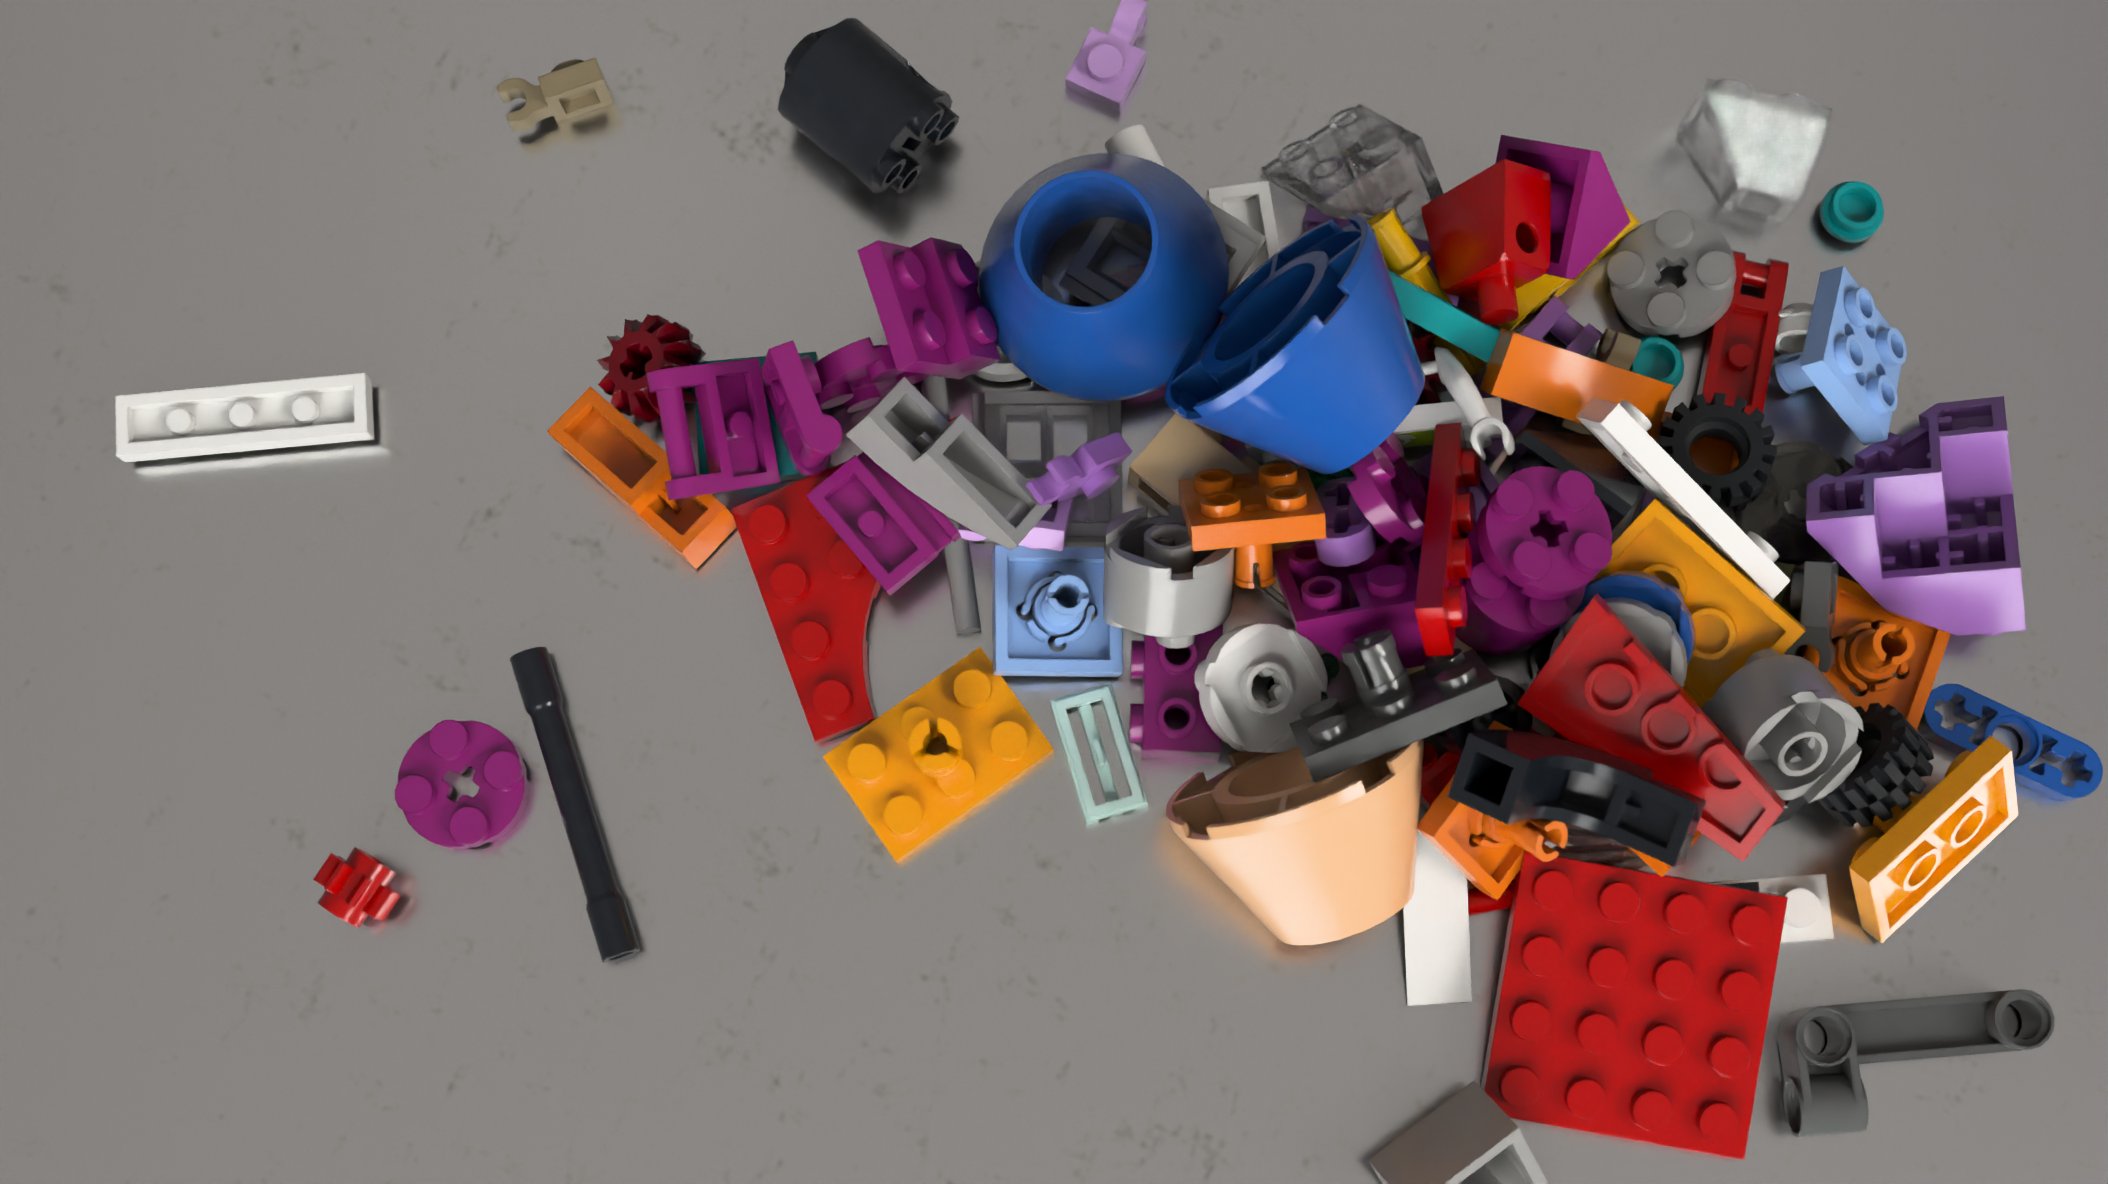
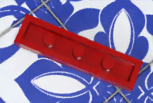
(1444, 550)

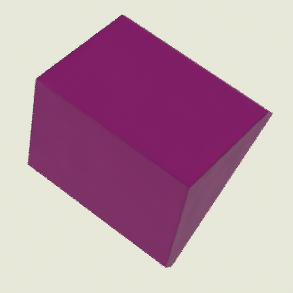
(1583, 201)

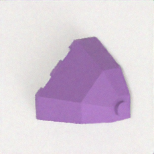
(1931, 521)

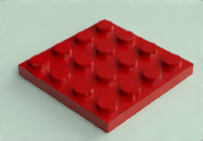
(1633, 1004)

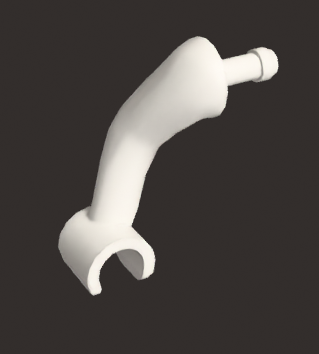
(1469, 401)

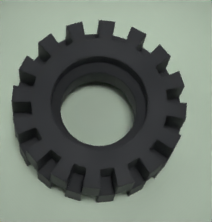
(1737, 428)
(1886, 772)

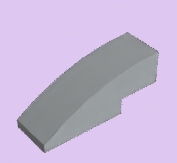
(948, 465)

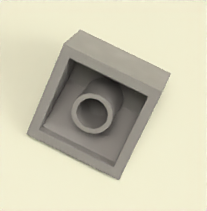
(1460, 1144)

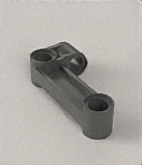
(1827, 1090)

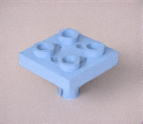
(1848, 357)
(1057, 610)

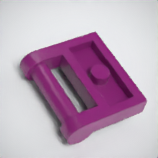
(791, 391)
(732, 425)

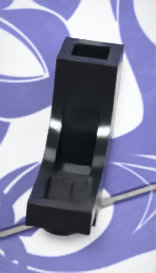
(1550, 778)

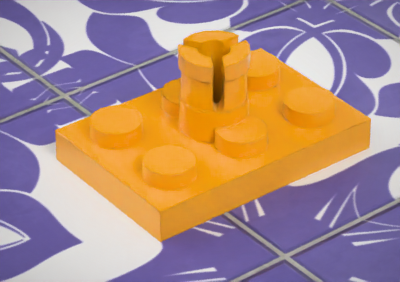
(1727, 607)
(938, 754)
(1933, 837)

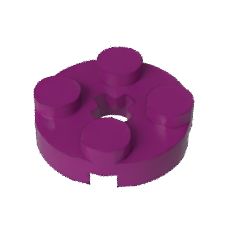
(857, 375)
(1391, 494)
(1574, 511)
(469, 821)

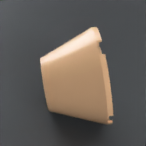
(1303, 852)

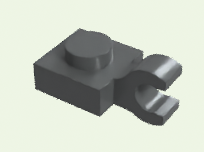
(1816, 596)

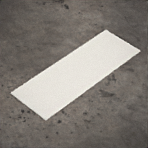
(1437, 931)

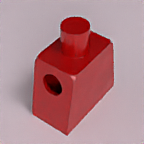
(1492, 236)

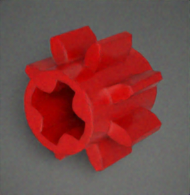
(356, 887)

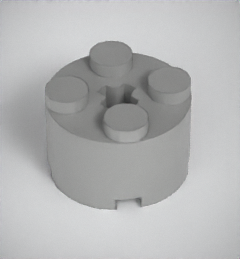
(1160, 583)
(1788, 724)

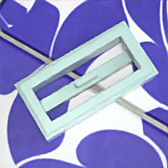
(1113, 805)

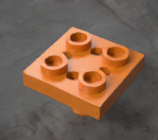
(1251, 515)
(1871, 656)
(1484, 847)

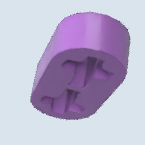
(1348, 532)

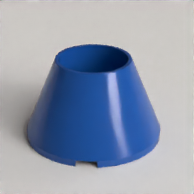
(1128, 342)
(1307, 354)

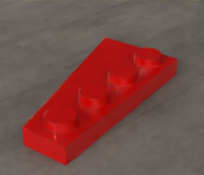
(1620, 700)

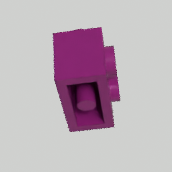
(1170, 713)

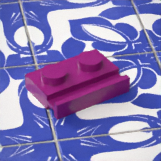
(882, 521)

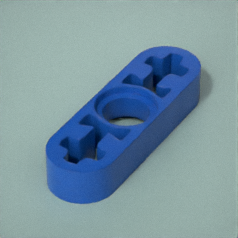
(2058, 746)

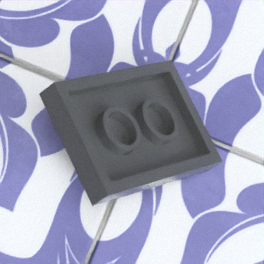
(1392, 705)

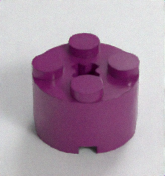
(1501, 617)

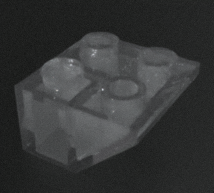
(1753, 145)
(1358, 168)

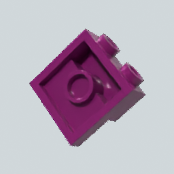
(930, 307)

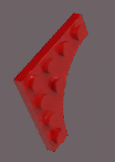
(816, 603)

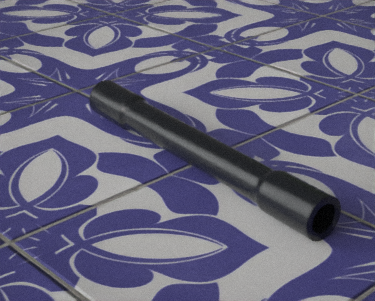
(605, 903)

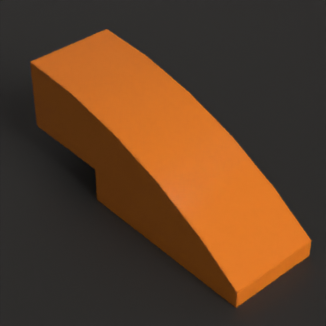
(1566, 381)
(636, 474)

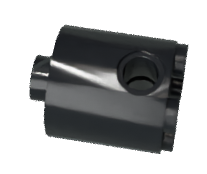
(864, 104)

